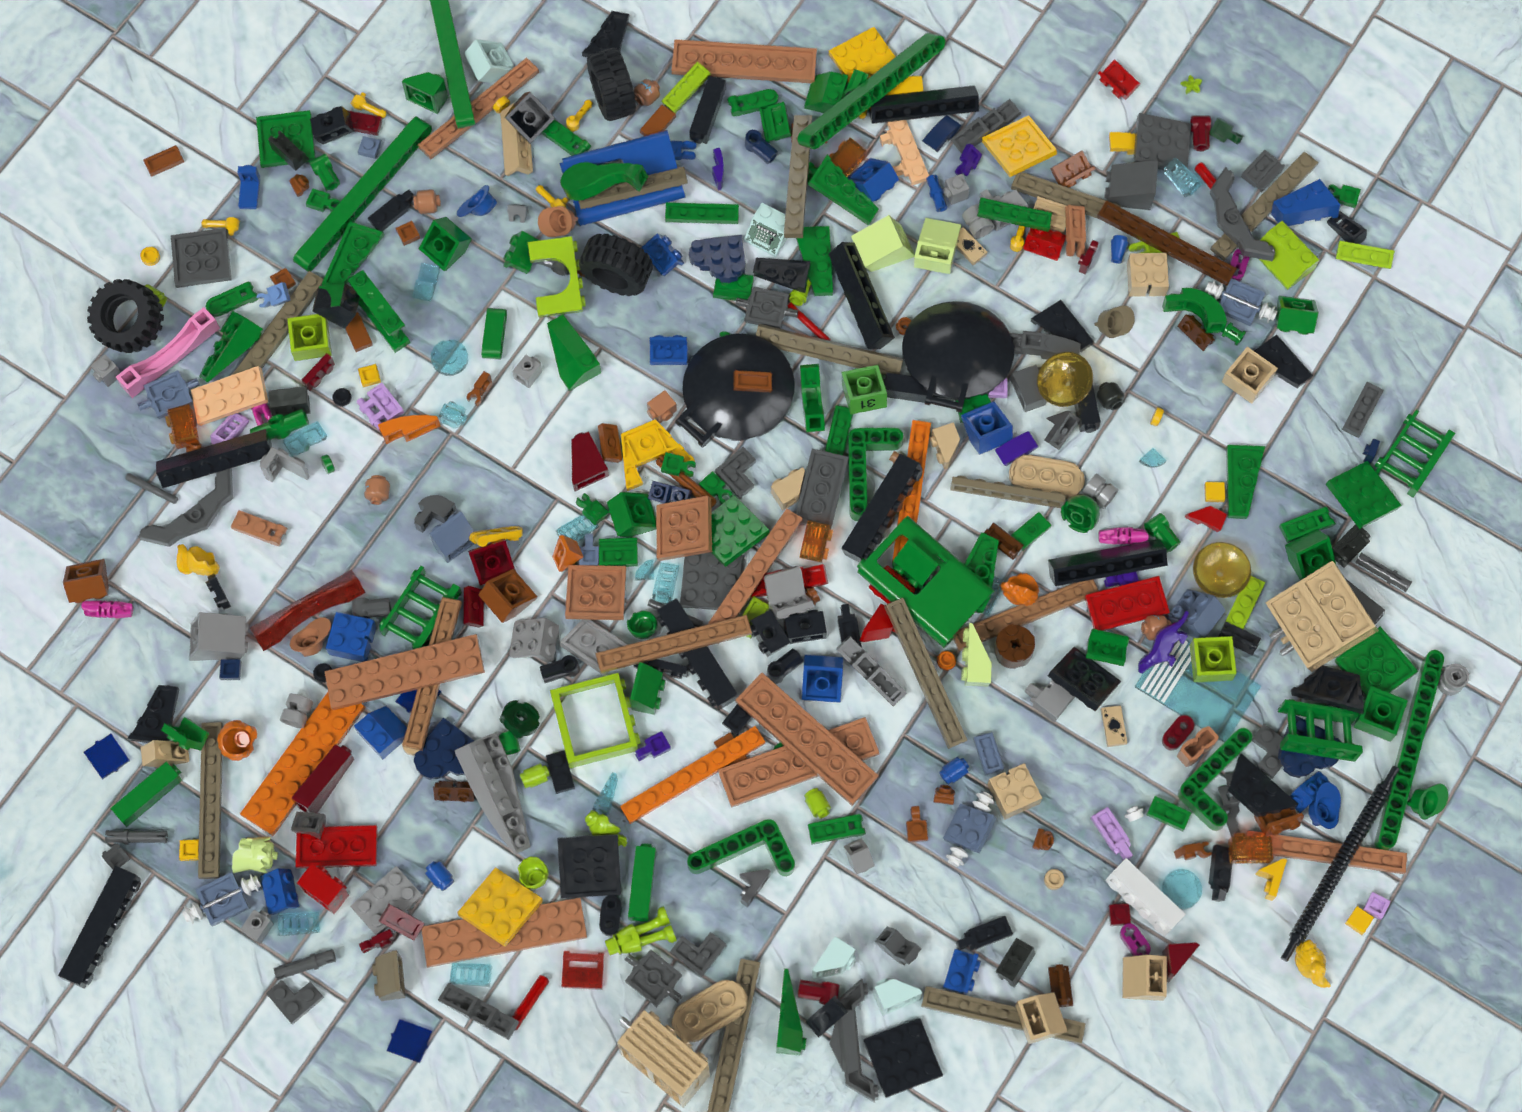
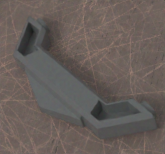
(1231, 222)
(196, 518)
(846, 1045)

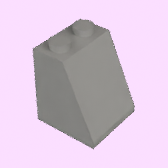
(218, 637)

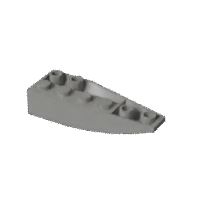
(495, 789)

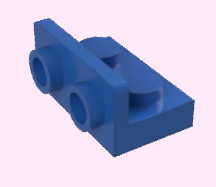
(662, 253)
(961, 971)

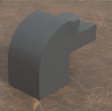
(433, 507)
(897, 946)

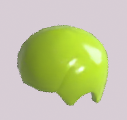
(533, 872)

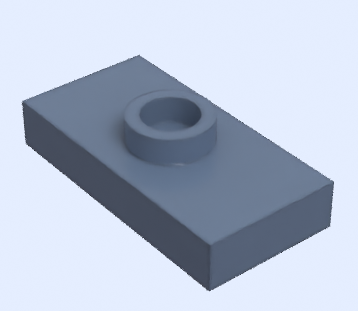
(988, 753)

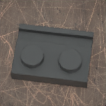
(1262, 171)

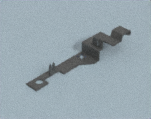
(1231, 804)

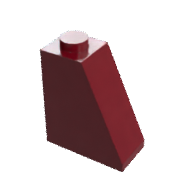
(586, 462)

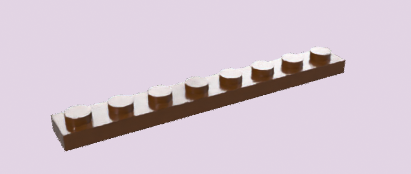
(1166, 243)

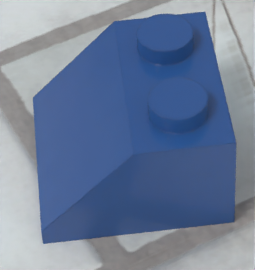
(874, 178)
(987, 427)
(822, 678)
(381, 731)

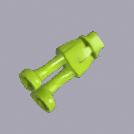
(628, 938)

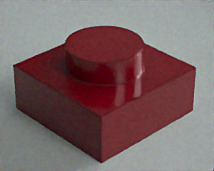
(1119, 914)

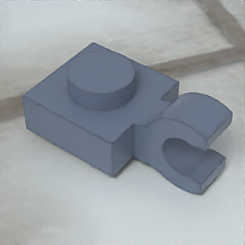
(590, 552)

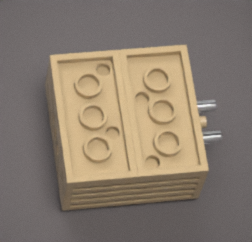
(1320, 617)
(663, 1057)

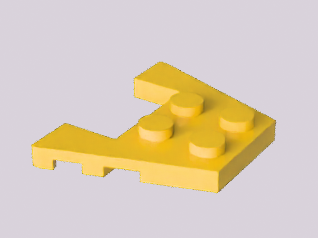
(645, 445)

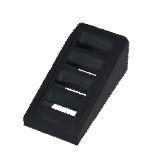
(1358, 234)

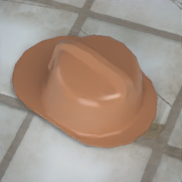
(556, 221)
(311, 638)

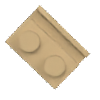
(1058, 217)

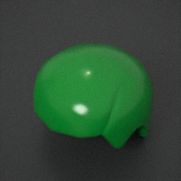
(642, 624)

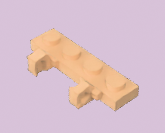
(911, 160)

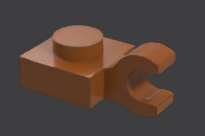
(482, 385)
(916, 828)
(1189, 851)

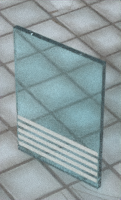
(1207, 703)

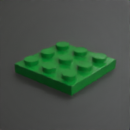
(295, 127)
(1363, 494)
(734, 530)
(1377, 663)

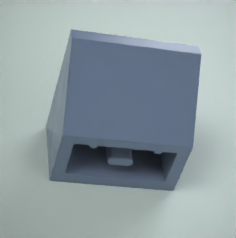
(452, 536)
(1203, 613)

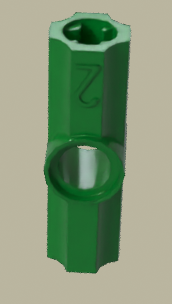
(281, 426)

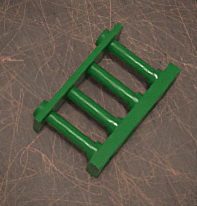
(379, 311)
(1422, 468)
(417, 577)
(1311, 744)

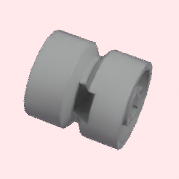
(979, 226)
(1100, 491)
(1453, 679)
(296, 710)

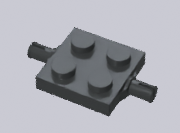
(766, 307)
(653, 978)

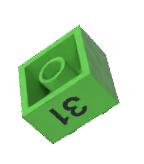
(864, 389)

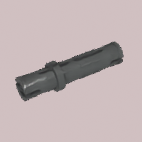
(1380, 570)
(136, 836)
(305, 964)

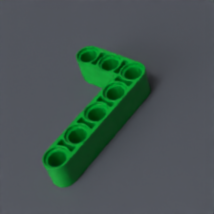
(859, 465)
(1210, 774)
(743, 847)

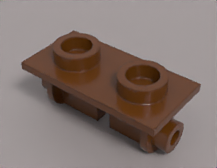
(1192, 329)
(1006, 543)
(446, 792)
(1061, 985)

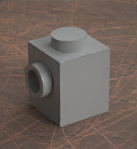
(956, 189)
(105, 370)
(527, 370)
(859, 856)
(257, 926)

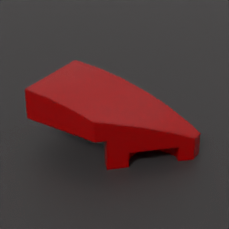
(1209, 517)

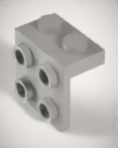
(276, 459)
(787, 592)
(534, 639)

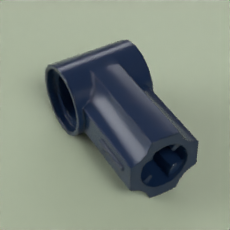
(761, 147)

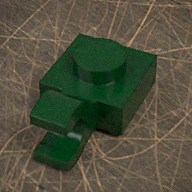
(1223, 130)

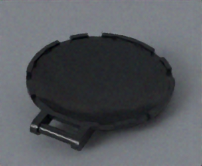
(957, 352)
(711, 392)

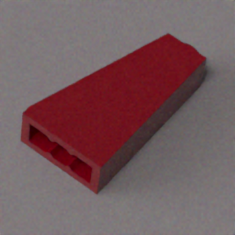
(323, 779)

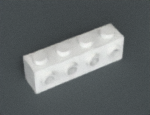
(1145, 897)

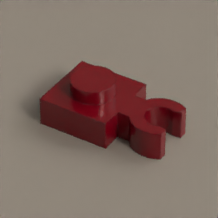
(1085, 260)
(381, 940)

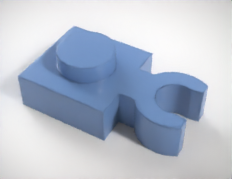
(276, 295)

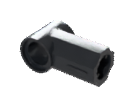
(785, 665)
(557, 670)

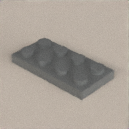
(821, 487)

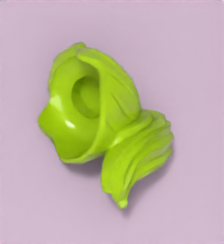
(600, 825)

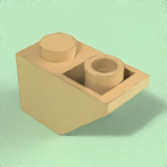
(946, 442)
(788, 490)
(158, 752)

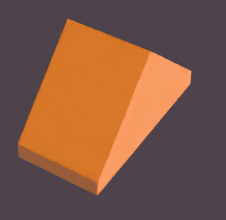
(566, 552)

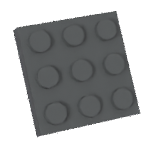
(1161, 140)
(200, 257)
(707, 581)

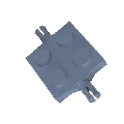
(168, 393)

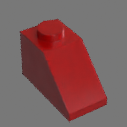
(878, 627)

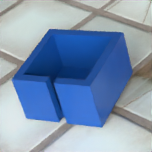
(348, 637)

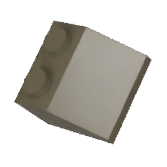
(389, 976)

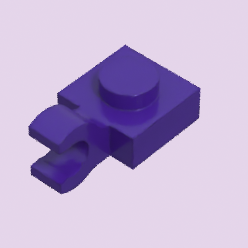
(970, 158)
(1121, 579)
(655, 745)

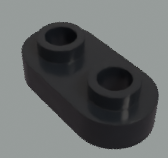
(214, 585)
(610, 915)

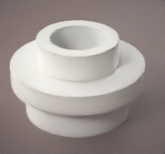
(1134, 813)

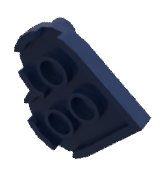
(719, 256)
(439, 753)
(1302, 764)

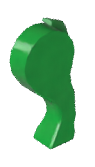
(589, 179)

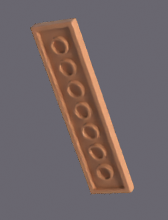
(746, 61)
(404, 672)
(807, 739)
(782, 769)
(462, 941)

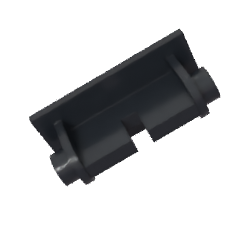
(1241, 639)

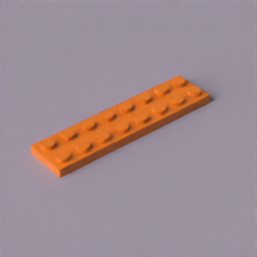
(321, 732)

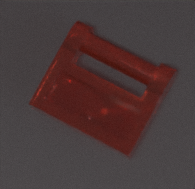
(581, 976)

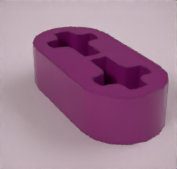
(1241, 266)
(1139, 938)

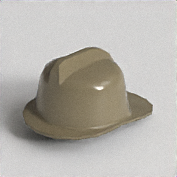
(1116, 321)

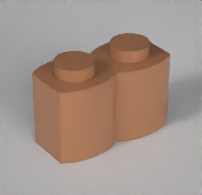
(1195, 747)

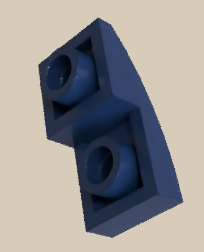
(942, 131)
(667, 493)

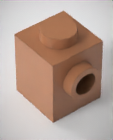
(661, 407)

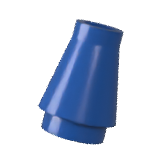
(1118, 248)

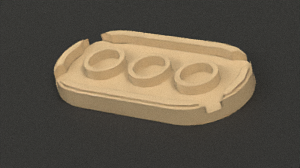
(1047, 475)
(709, 1010)

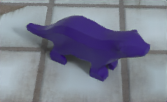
(1163, 645)

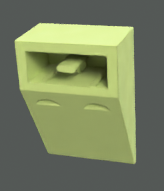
(937, 245)
(977, 663)

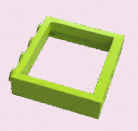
(602, 754)

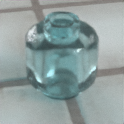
(453, 414)

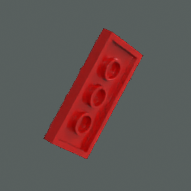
(1126, 604)
(338, 847)

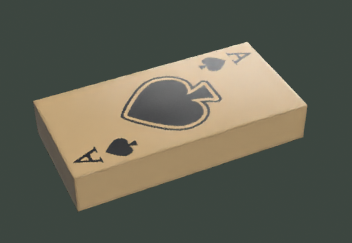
(970, 247)
(1114, 726)

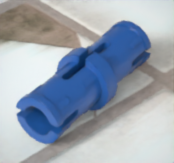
(936, 193)

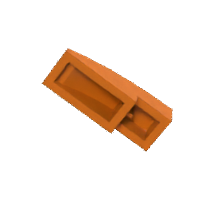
(408, 426)

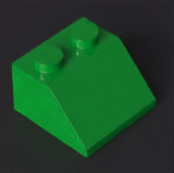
(426, 91)
(826, 91)
(444, 243)
(1296, 315)
(632, 514)
(1309, 553)
(915, 565)
(647, 689)
(1381, 714)

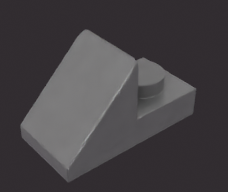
(1064, 425)
(309, 823)
(756, 881)

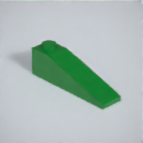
(237, 337)
(573, 357)
(983, 560)
(789, 1029)

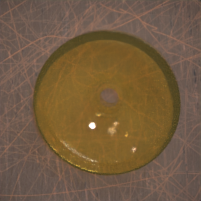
(1060, 370)
(1225, 559)

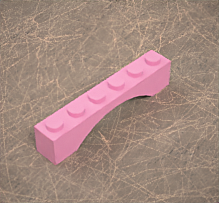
(195, 332)

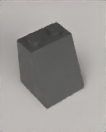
(1132, 184)

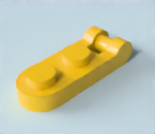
(482, 537)

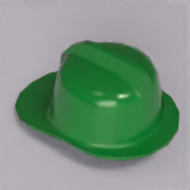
(1429, 800)

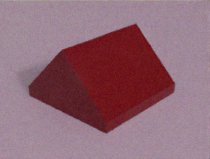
(491, 560)
(1177, 956)

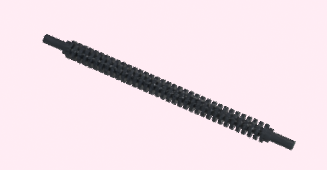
(1340, 863)

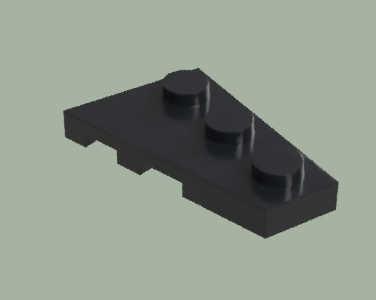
(610, 35)
(784, 272)
(1062, 323)
(1289, 366)
(158, 711)

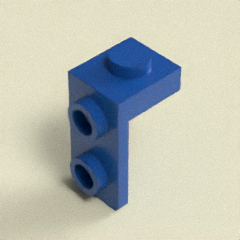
(249, 186)
(1306, 792)

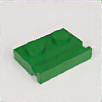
(775, 122)
(731, 291)
(618, 552)

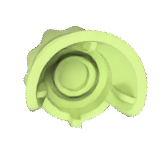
(254, 855)

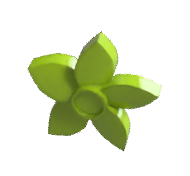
(1192, 84)

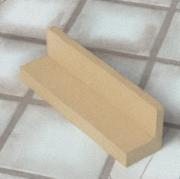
(515, 148)

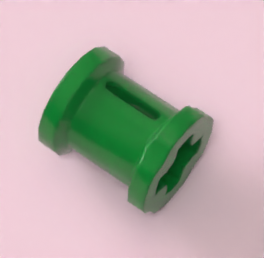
(1233, 333)

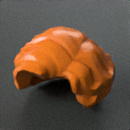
(1021, 589)
(236, 740)

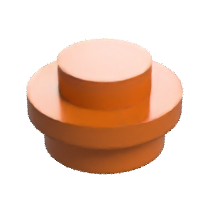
(946, 660)

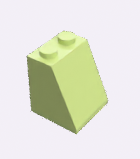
(882, 244)

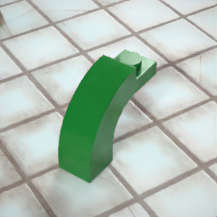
(1199, 303)
(811, 398)

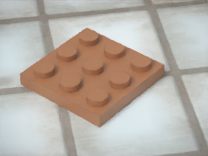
(684, 528)
(595, 592)

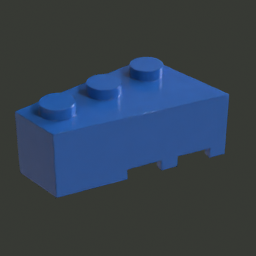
(1306, 204)

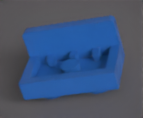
(668, 350)
(279, 890)

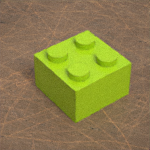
(309, 337)
(1213, 659)

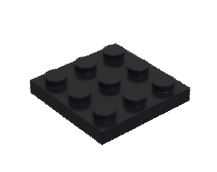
(1084, 678)
(589, 866)
(902, 1058)

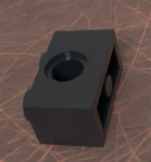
(332, 125)
(768, 621)
(815, 632)

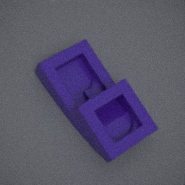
(718, 170)
(1016, 448)

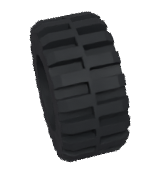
(611, 84)
(616, 264)
(103, 312)

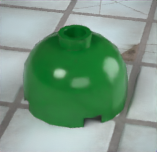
(1081, 513)

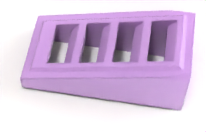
(219, 436)

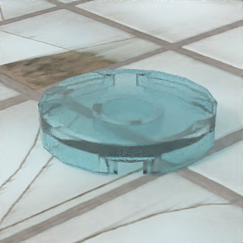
(449, 357)
(1182, 888)

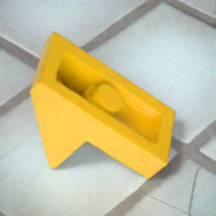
(1274, 874)

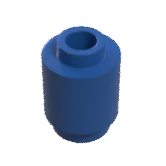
(954, 770)
(439, 875)

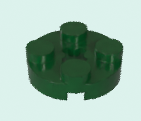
(519, 727)

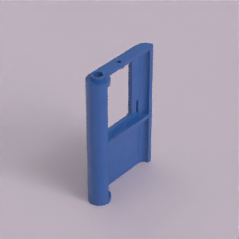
(650, 151)

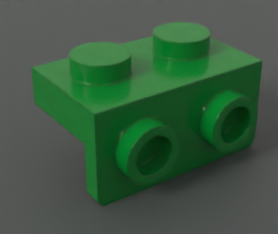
(518, 254)
(1107, 647)
(187, 734)

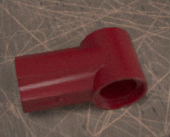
(1200, 127)
(818, 992)

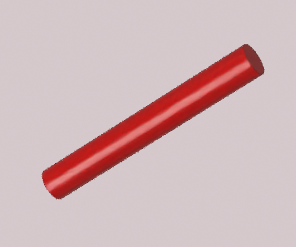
(809, 324)

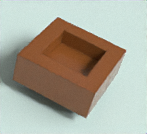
(407, 233)
(283, 276)

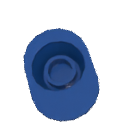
(478, 204)
(1326, 806)

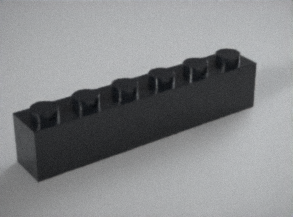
(925, 104)
(861, 295)
(213, 458)
(882, 508)
(1107, 562)
(700, 660)
(100, 927)

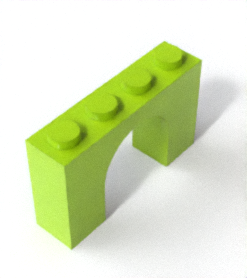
(563, 251)

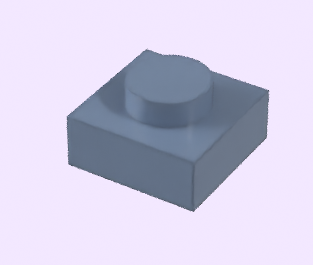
(369, 147)

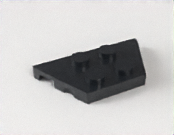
(1332, 688)
(1257, 790)

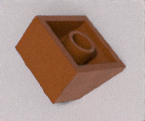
(86, 581)
(507, 595)

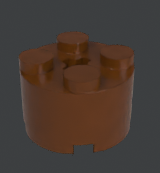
(1017, 636)

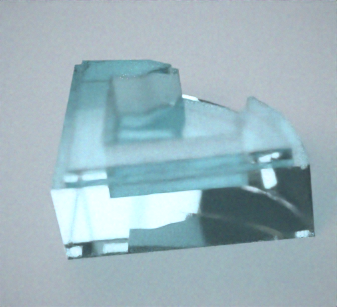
(1152, 459)
(645, 571)

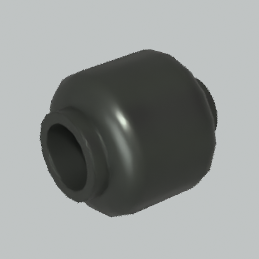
(1110, 396)

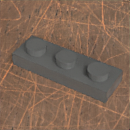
(1362, 409)

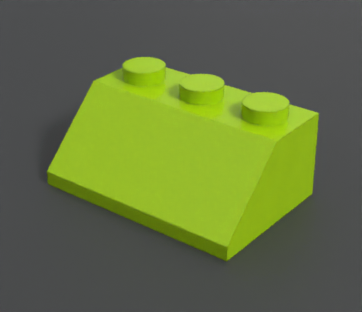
(1291, 258)

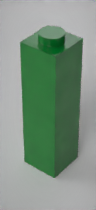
(147, 793)
(642, 883)

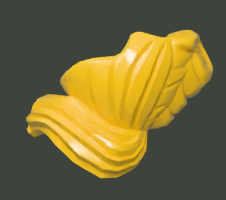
(196, 561)
(1311, 963)

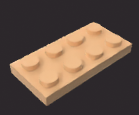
(229, 395)

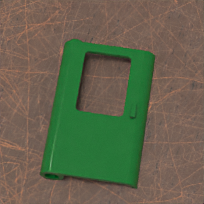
(946, 599)

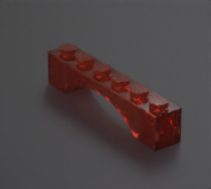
(336, 592)

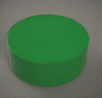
(327, 464)

